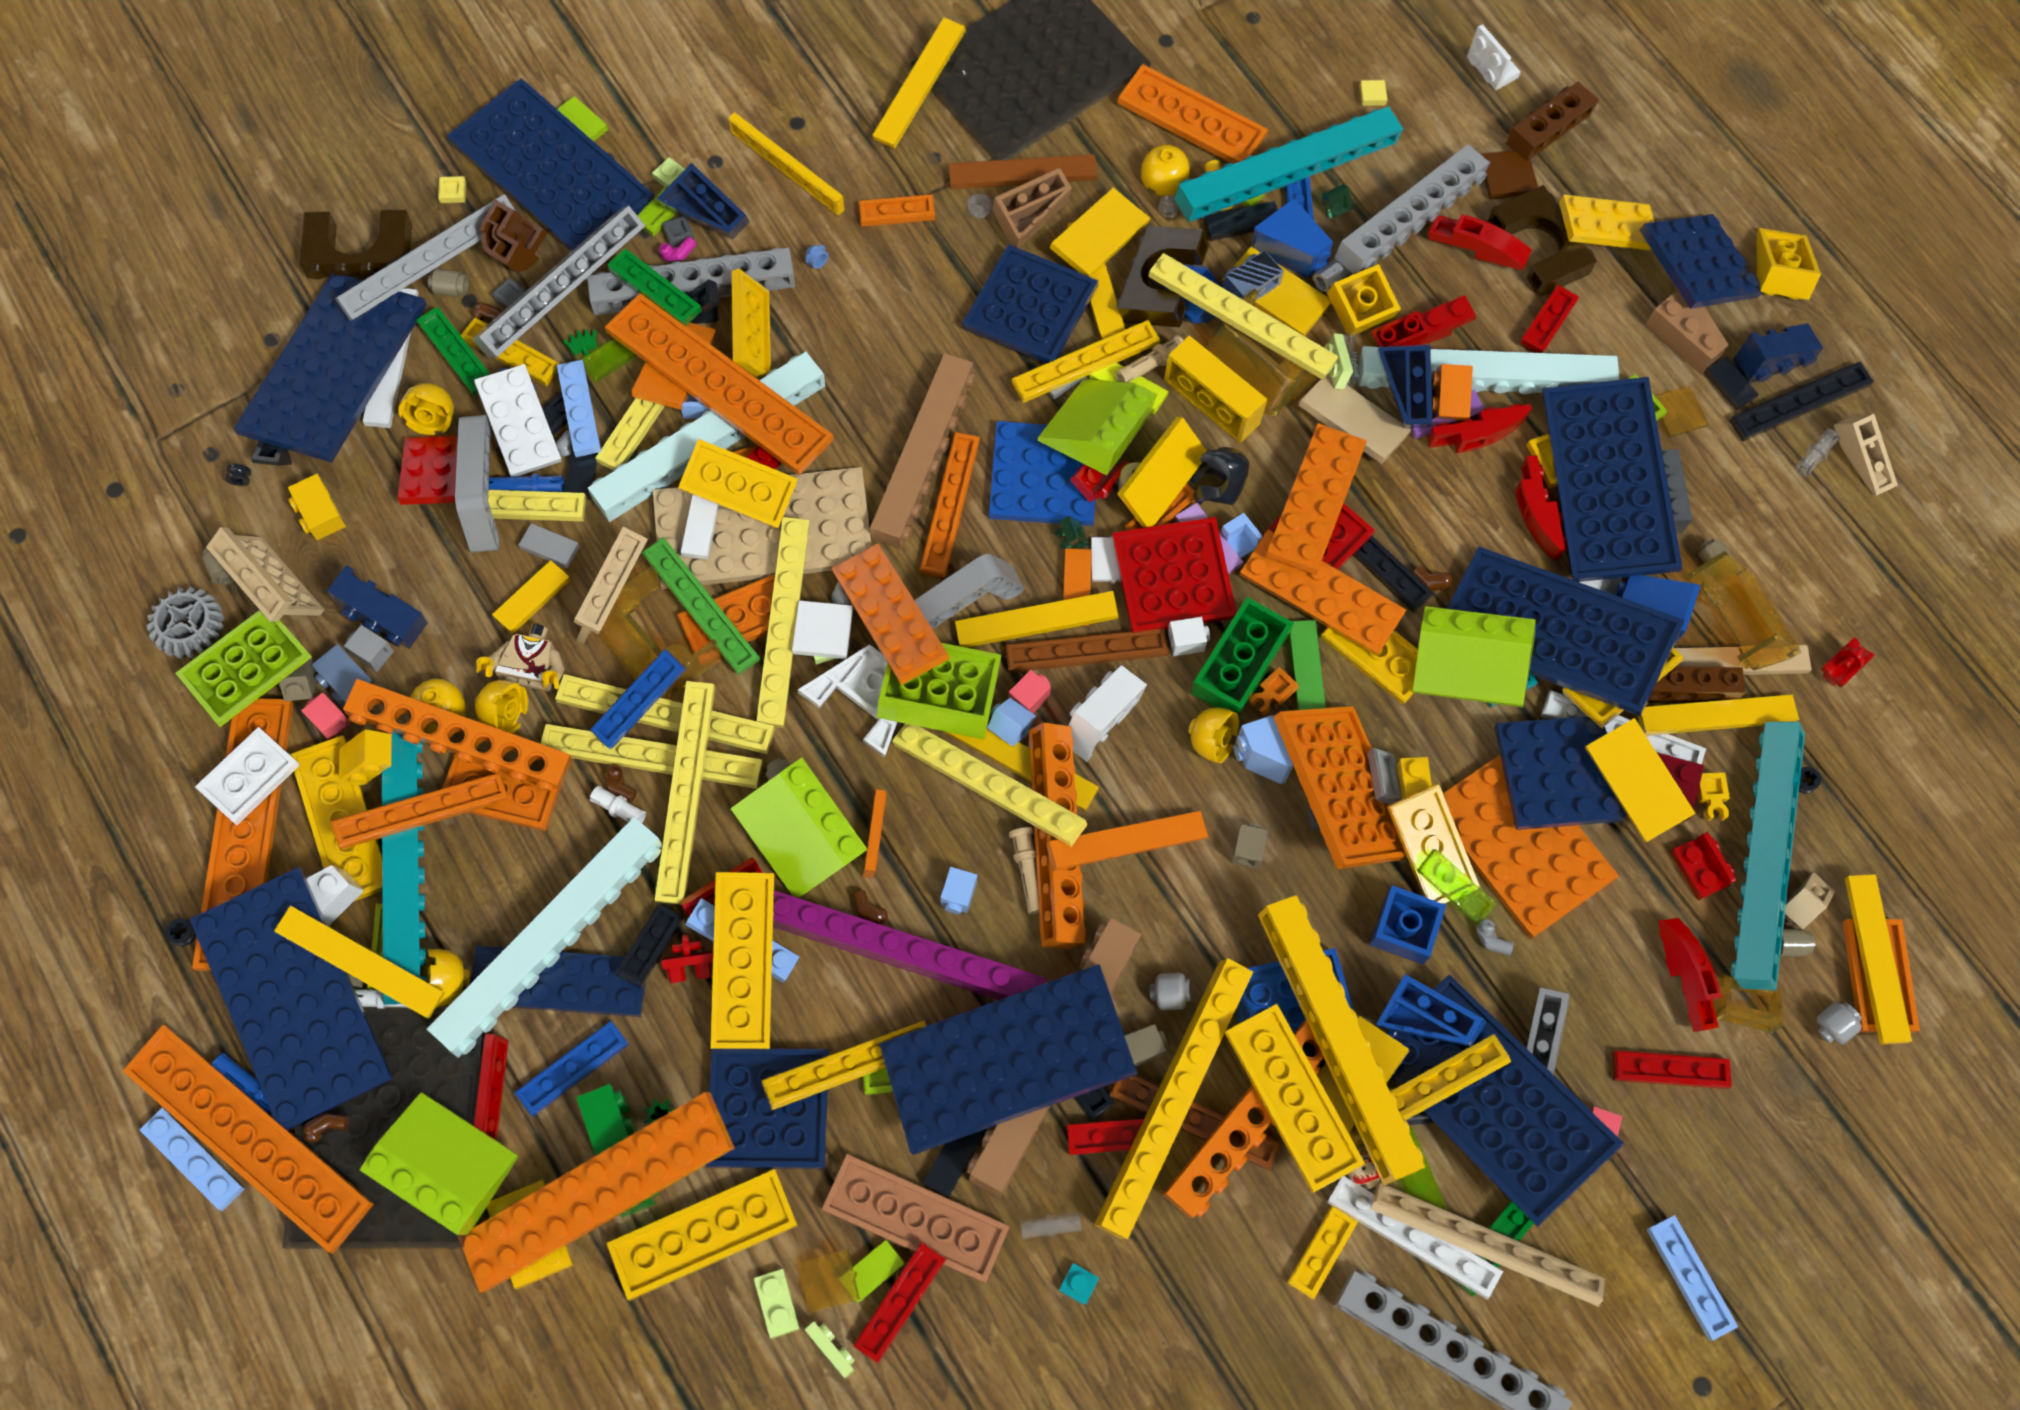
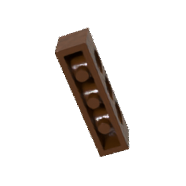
(1551, 121)
(1699, 684)

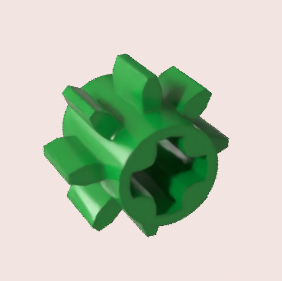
(657, 1107)

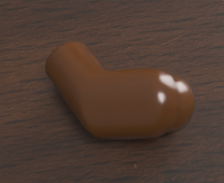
(485, 310)
(1435, 581)
(616, 785)
(867, 911)
(322, 1122)

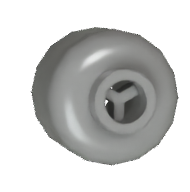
(1171, 991)
(1839, 1023)

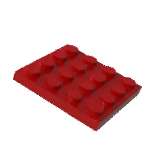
(1174, 574)

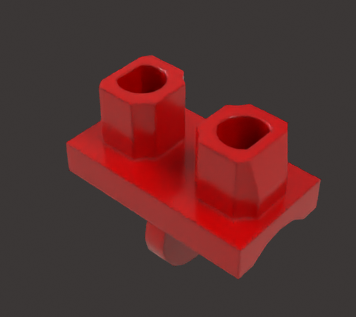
(1846, 663)
(675, 964)

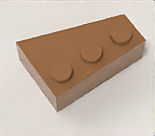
(1030, 206)
(1688, 332)

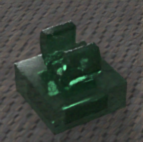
(1337, 201)
(1074, 533)

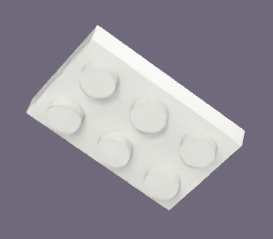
(247, 776)

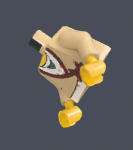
(526, 661)

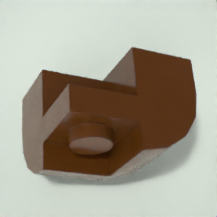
(510, 237)

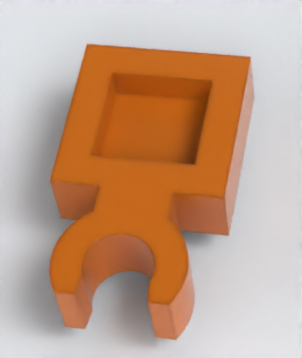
(1276, 688)

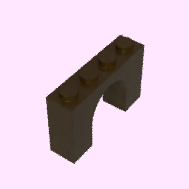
(1540, 211)
(321, 258)
(1160, 306)

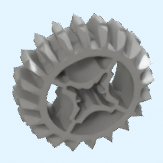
(193, 608)

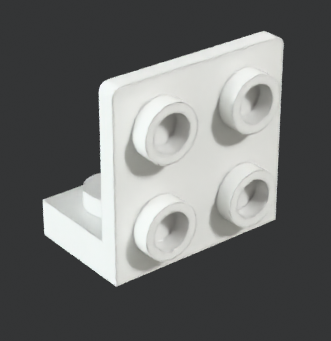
(1491, 59)

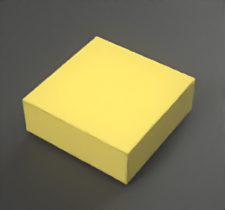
(1373, 92)
(452, 189)

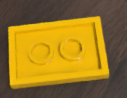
(551, 1264)

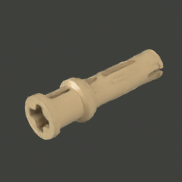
(1156, 358)
(1026, 858)

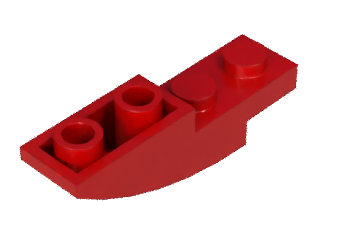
(1486, 239)
(1425, 327)
(1488, 428)
(1540, 516)
(1699, 983)

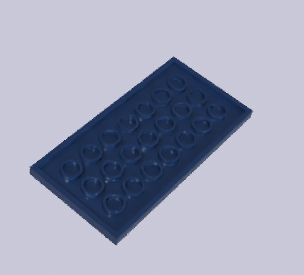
(547, 164)
(328, 372)
(1611, 480)
(1581, 633)
(290, 1005)
(1007, 1059)
(1515, 1121)

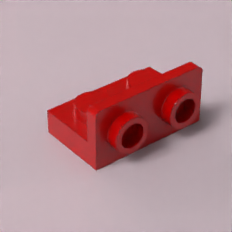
(1094, 483)
(1704, 866)

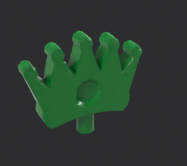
(582, 343)

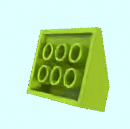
(1099, 422)
(1474, 656)
(242, 666)
(947, 697)
(798, 828)
(440, 1164)

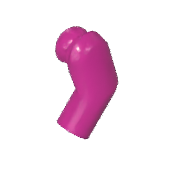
(677, 253)

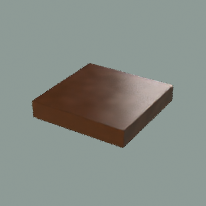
(1508, 175)

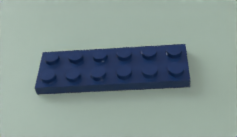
(574, 985)

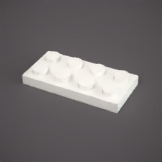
(517, 420)

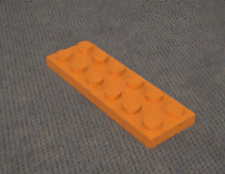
(1192, 116)
(1316, 499)
(1327, 597)
(890, 614)

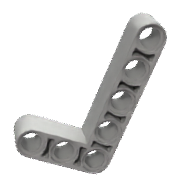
(473, 484)
(967, 585)

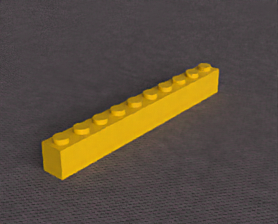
(1341, 1040)
(1173, 1099)

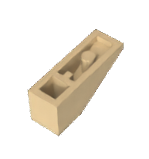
(1866, 451)

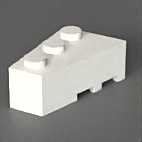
(1104, 709)
(333, 891)

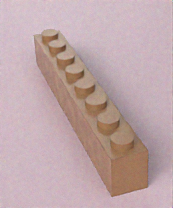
(922, 451)

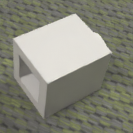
(1188, 636)

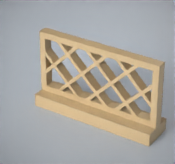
(262, 575)
(609, 583)

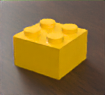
(1363, 300)

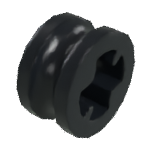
(238, 475)
(1816, 780)
(175, 926)

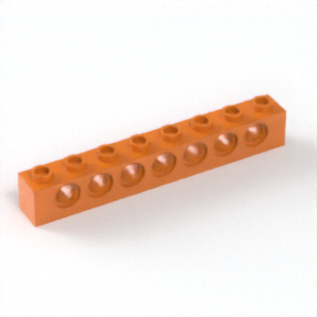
(366, 696)
(1054, 778)
(1180, 1190)

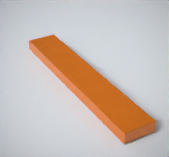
(949, 505)
(418, 811)
(1128, 840)

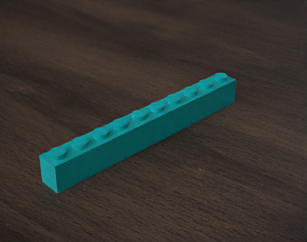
(1287, 163)
(1769, 856)
(401, 867)

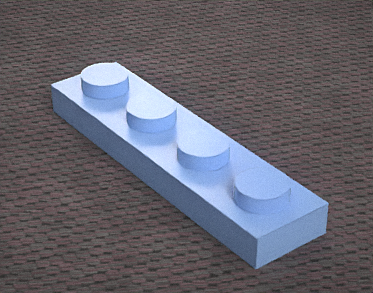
(579, 408)
(703, 922)
(192, 1159)
(1692, 1278)

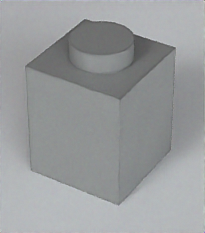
(368, 648)

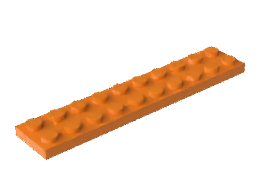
(720, 384)
(243, 851)
(248, 1139)
(596, 1192)

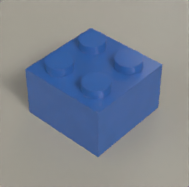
(1407, 925)

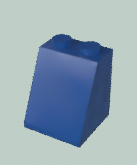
(1293, 240)
(1661, 594)

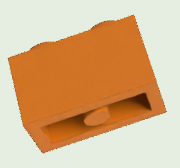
(1452, 392)

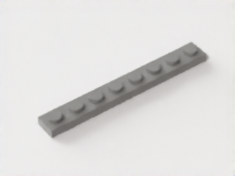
(415, 264)

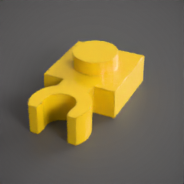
(1714, 792)

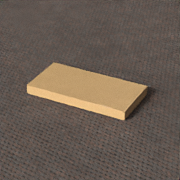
(1355, 415)

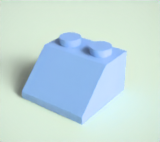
(1263, 750)

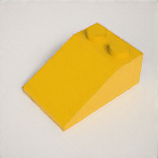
(1785, 264)

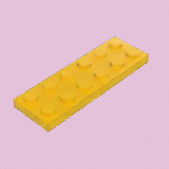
(331, 799)
(742, 960)
(1294, 1098)
(701, 1234)

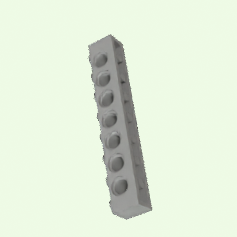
(1412, 210)
(780, 276)
(558, 282)
(1352, 1302)

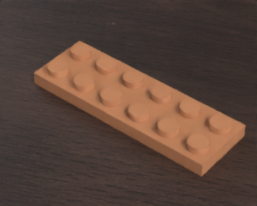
(913, 1215)

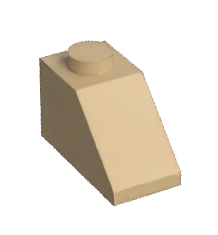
(1808, 901)

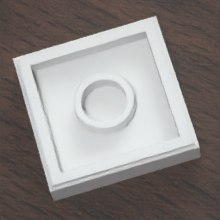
(822, 629)

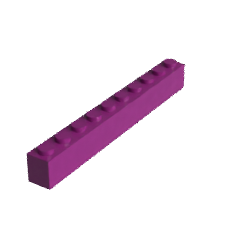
(900, 949)

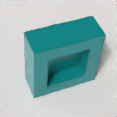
(1079, 1284)

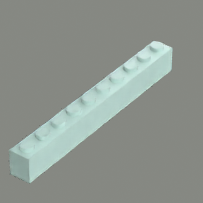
(1506, 370)
(668, 459)
(545, 938)

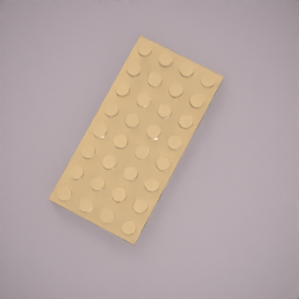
(749, 549)

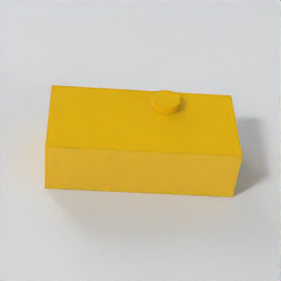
(1214, 389)

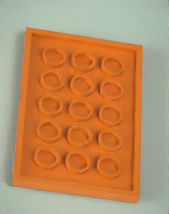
(1335, 772)
(1531, 871)

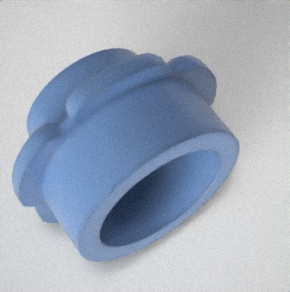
(816, 256)

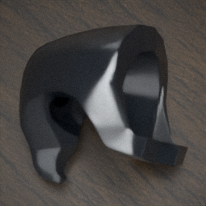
(1227, 464)

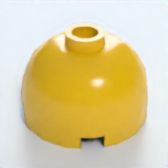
(1164, 169)
(427, 408)
(441, 695)
(501, 705)
(1213, 732)
(446, 973)

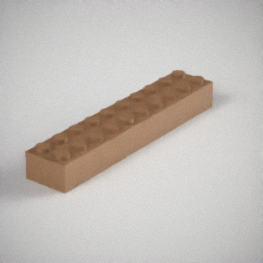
(1010, 1140)

